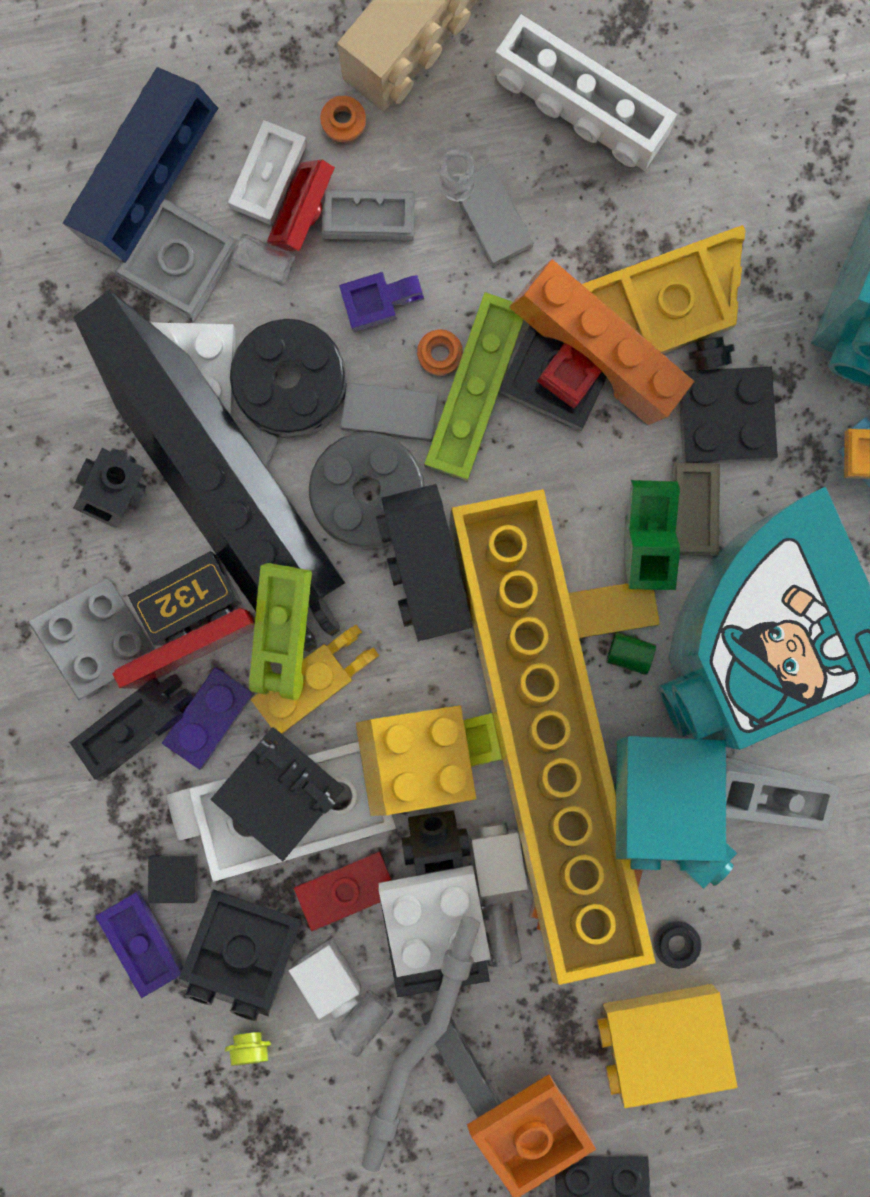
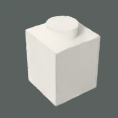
(498, 860)
(326, 980)

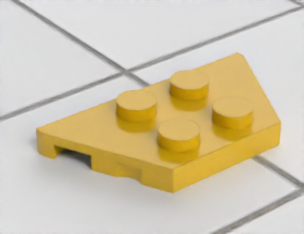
(679, 293)

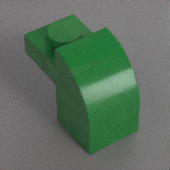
(651, 535)

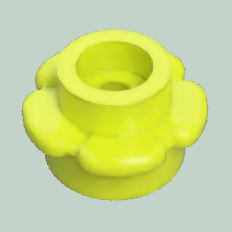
(248, 1049)

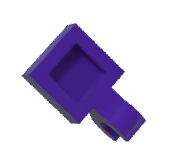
(371, 300)

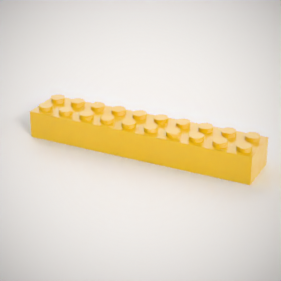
(549, 737)

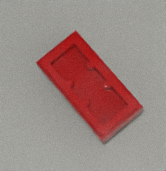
(301, 205)
(569, 375)
(342, 890)

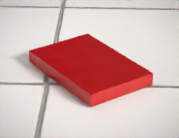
(185, 649)

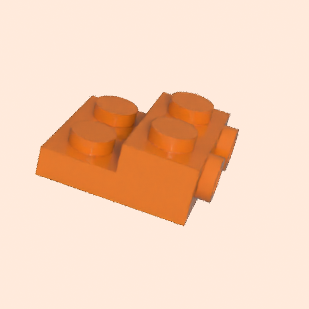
(531, 1136)

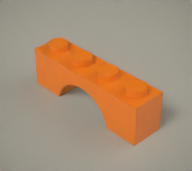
(572, 314)

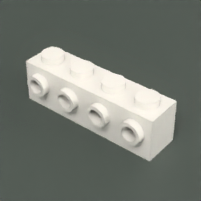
(582, 93)

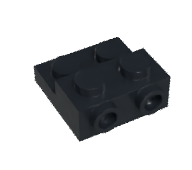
(239, 955)

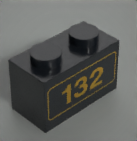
(185, 599)

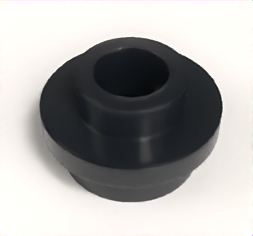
(711, 353)
(684, 957)

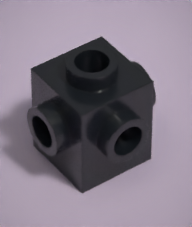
(109, 486)
(434, 840)

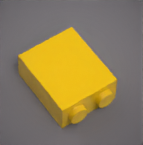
(667, 1046)

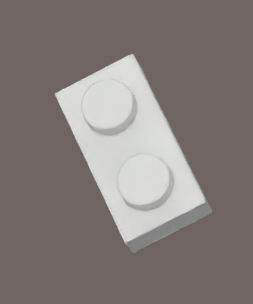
(267, 172)

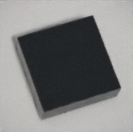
(172, 878)

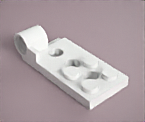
(235, 854)

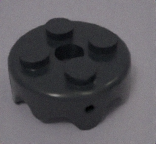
(296, 409)

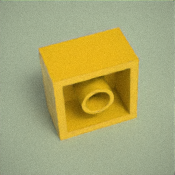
(415, 761)

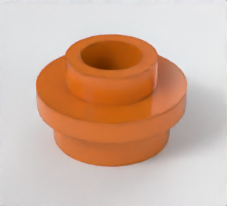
(343, 131)
(435, 339)

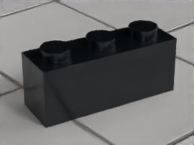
(424, 562)

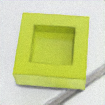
(482, 740)

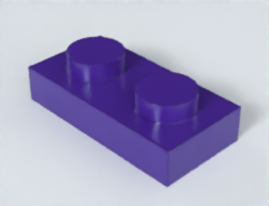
(208, 718)
(140, 944)

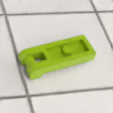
(280, 630)

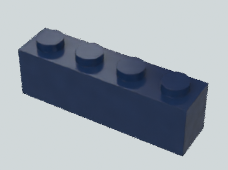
(141, 164)

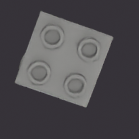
(91, 637)

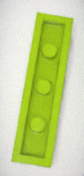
(475, 388)

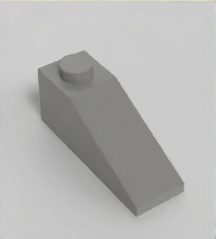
(777, 796)

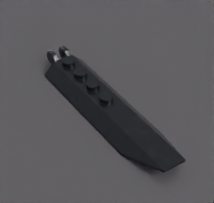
(203, 454)

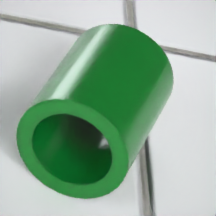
(631, 653)

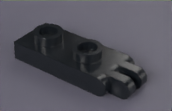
(131, 726)

